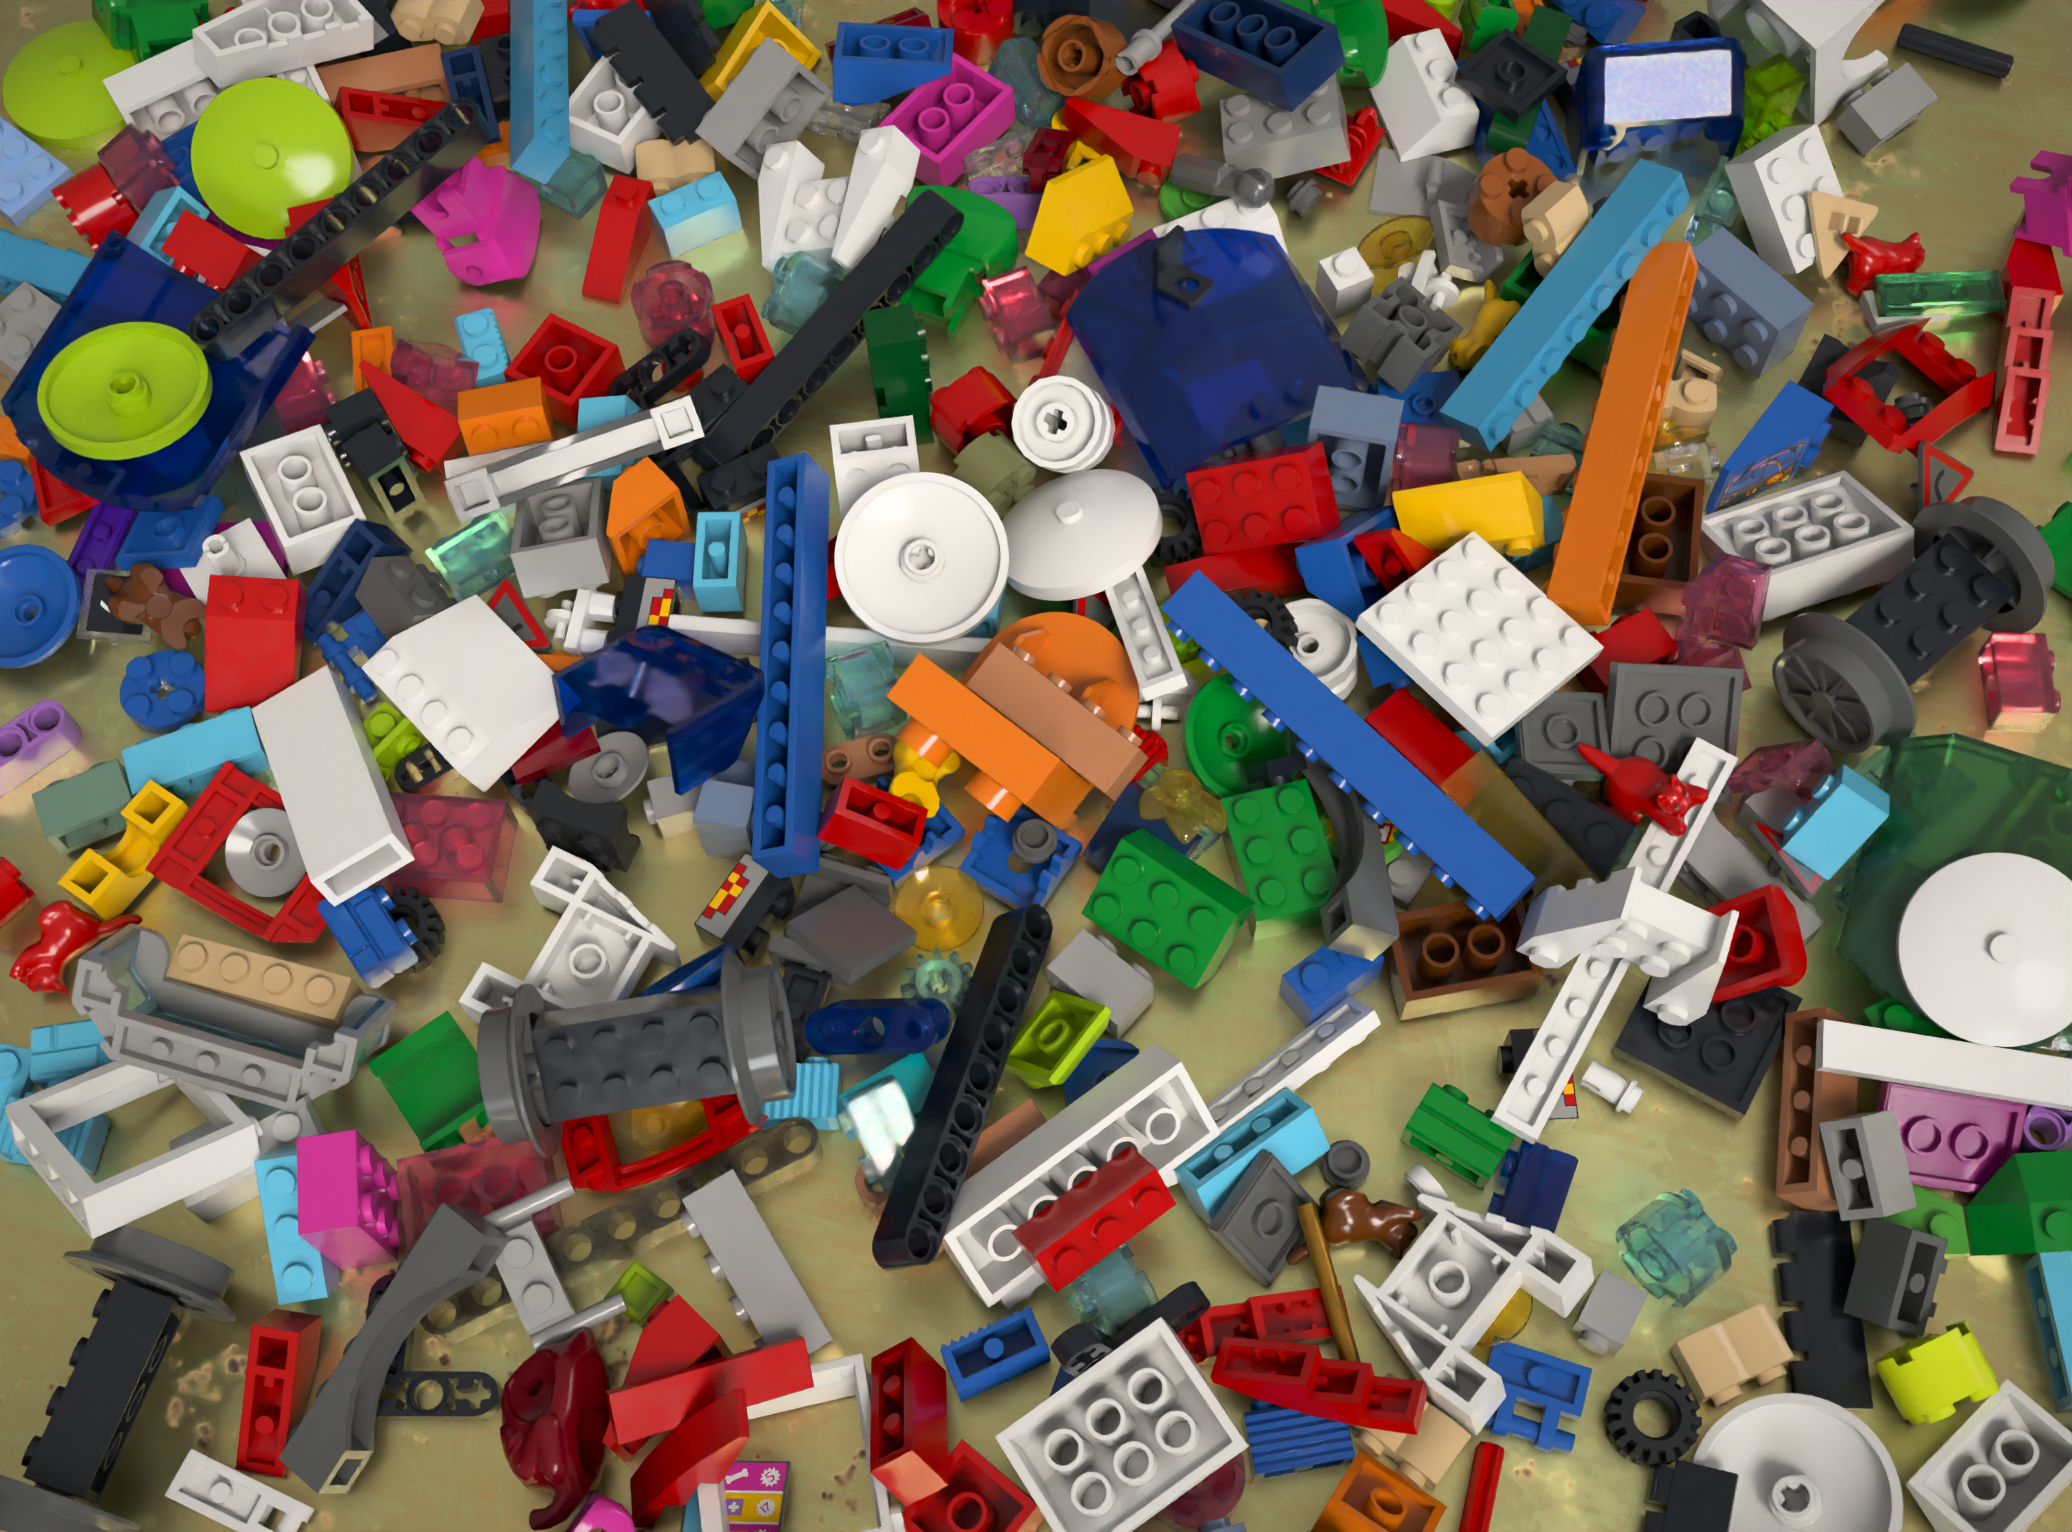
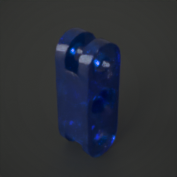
(908, 1024)

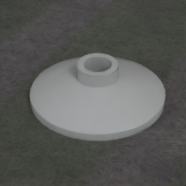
(613, 771)
(250, 854)

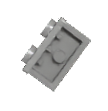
(1458, 247)

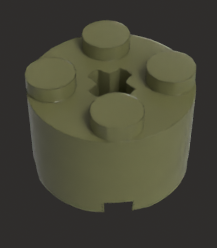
(996, 470)

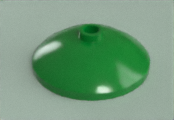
(1221, 712)

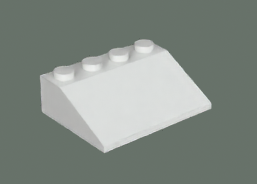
(1818, 537)
(468, 688)
(1123, 1437)

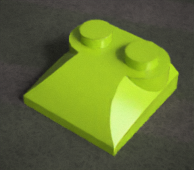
(1056, 1039)

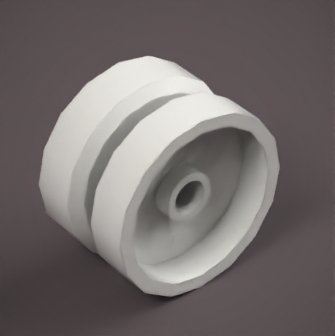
(1039, 420)
(1325, 644)

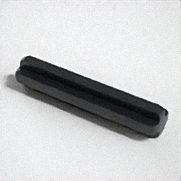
(1955, 50)

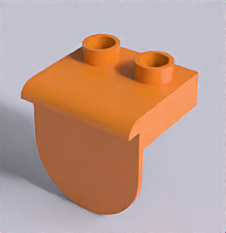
(1009, 761)

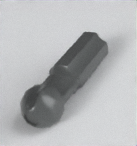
(1216, 178)

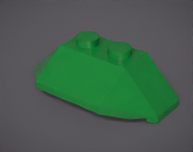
(2023, 1206)

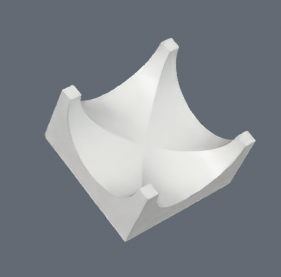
(1811, 38)

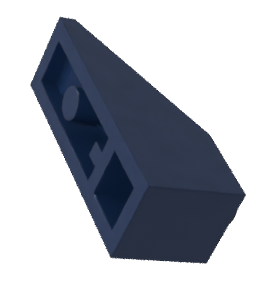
(468, 79)
(333, 589)

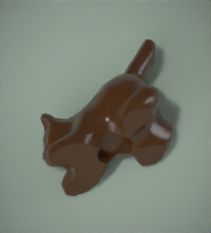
(149, 601)
(1351, 1218)

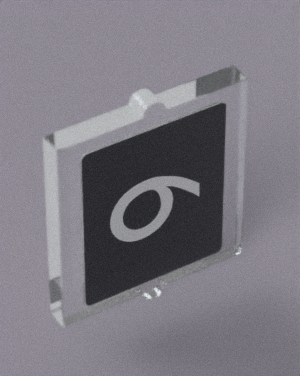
(97, 621)

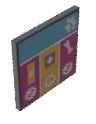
(753, 1497)

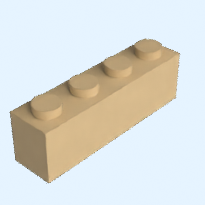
(263, 980)

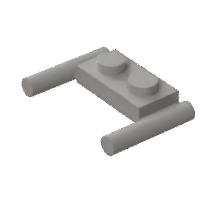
(532, 1274)

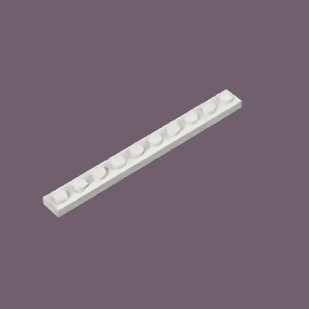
(1597, 976)
(1287, 1067)

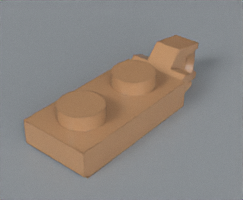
(1546, 473)

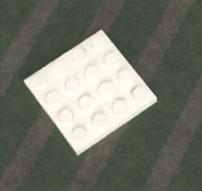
(1479, 637)

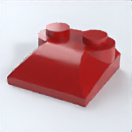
(1764, 945)

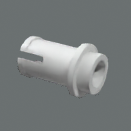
(1612, 1087)

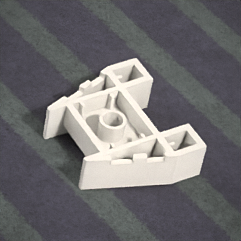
(838, 215)
(1636, 922)
(591, 953)
(1454, 1290)

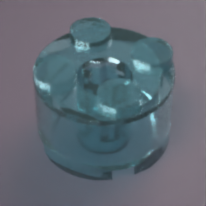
(799, 290)
(860, 690)
(1676, 1247)
(1112, 1292)

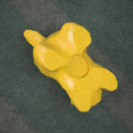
(1488, 325)
(917, 778)

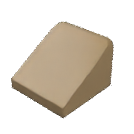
(1696, 367)

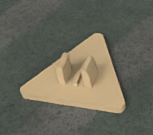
(1829, 220)

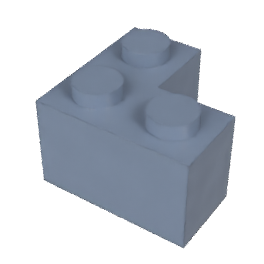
(726, 812)

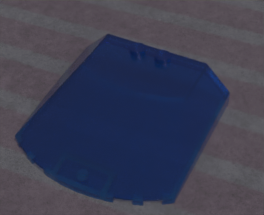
(134, 286)
(1214, 370)

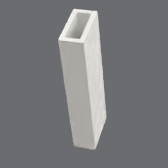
(331, 786)

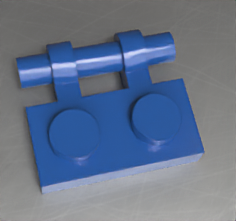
(363, 638)
(1541, 1382)

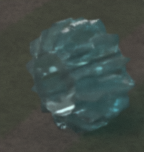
(937, 971)

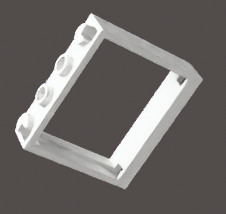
(146, 1186)
(831, 1381)

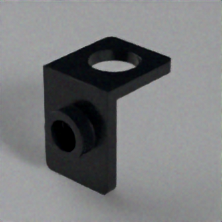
(1170, 271)
(671, 468)

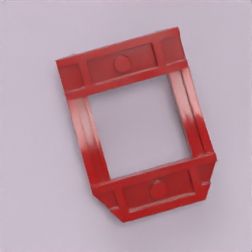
(1927, 353)
(202, 836)
(595, 1161)

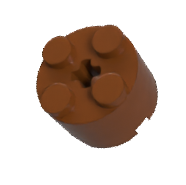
(1081, 57)
(1501, 193)

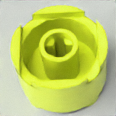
(1936, 1372)

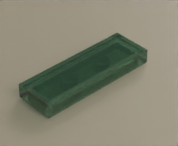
(1938, 293)

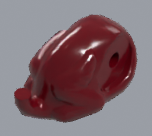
(556, 1424)

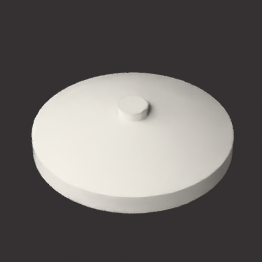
(1081, 534)
(922, 558)
(1990, 949)
(1804, 1467)

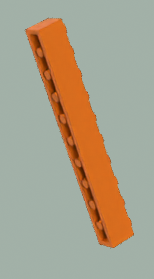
(1622, 435)

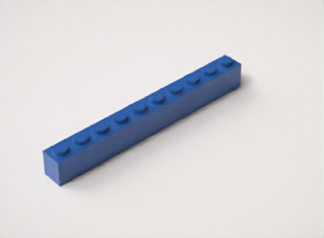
(793, 668)
(1351, 747)

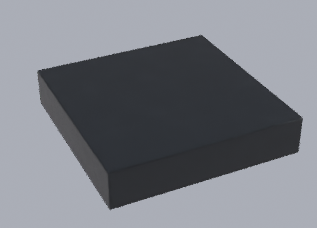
(1511, 75)

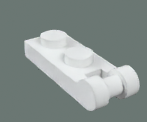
(233, 1497)

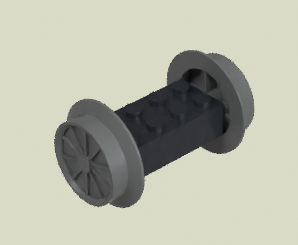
(1970, 571)
(635, 1054)
(110, 1377)

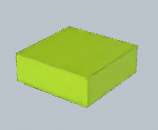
(641, 1291)

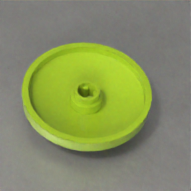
(58, 87)
(267, 151)
(124, 390)

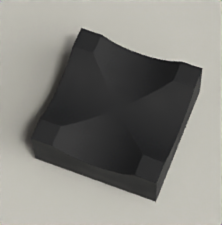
(1878, 374)
(584, 828)

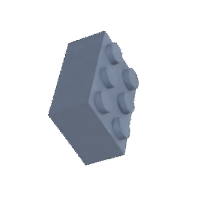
(1745, 304)
(1358, 443)

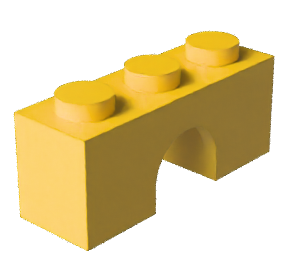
(113, 880)

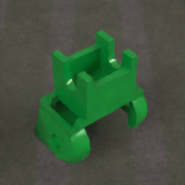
(148, 25)
(1362, 35)
(983, 242)

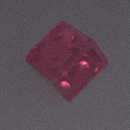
(1723, 605)
(1785, 765)

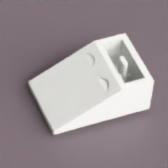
(871, 454)

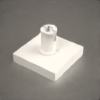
(232, 553)

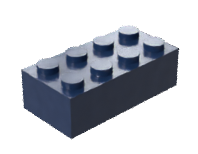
(1261, 47)

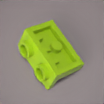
(391, 737)

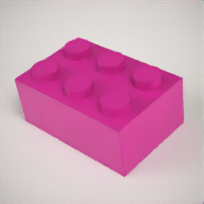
(953, 119)
(348, 1200)

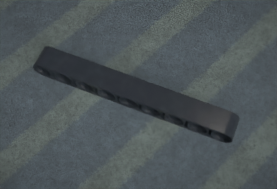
(360, 210)
(832, 331)
(962, 1091)

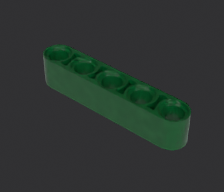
(1548, 34)

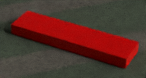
(674, 1397)

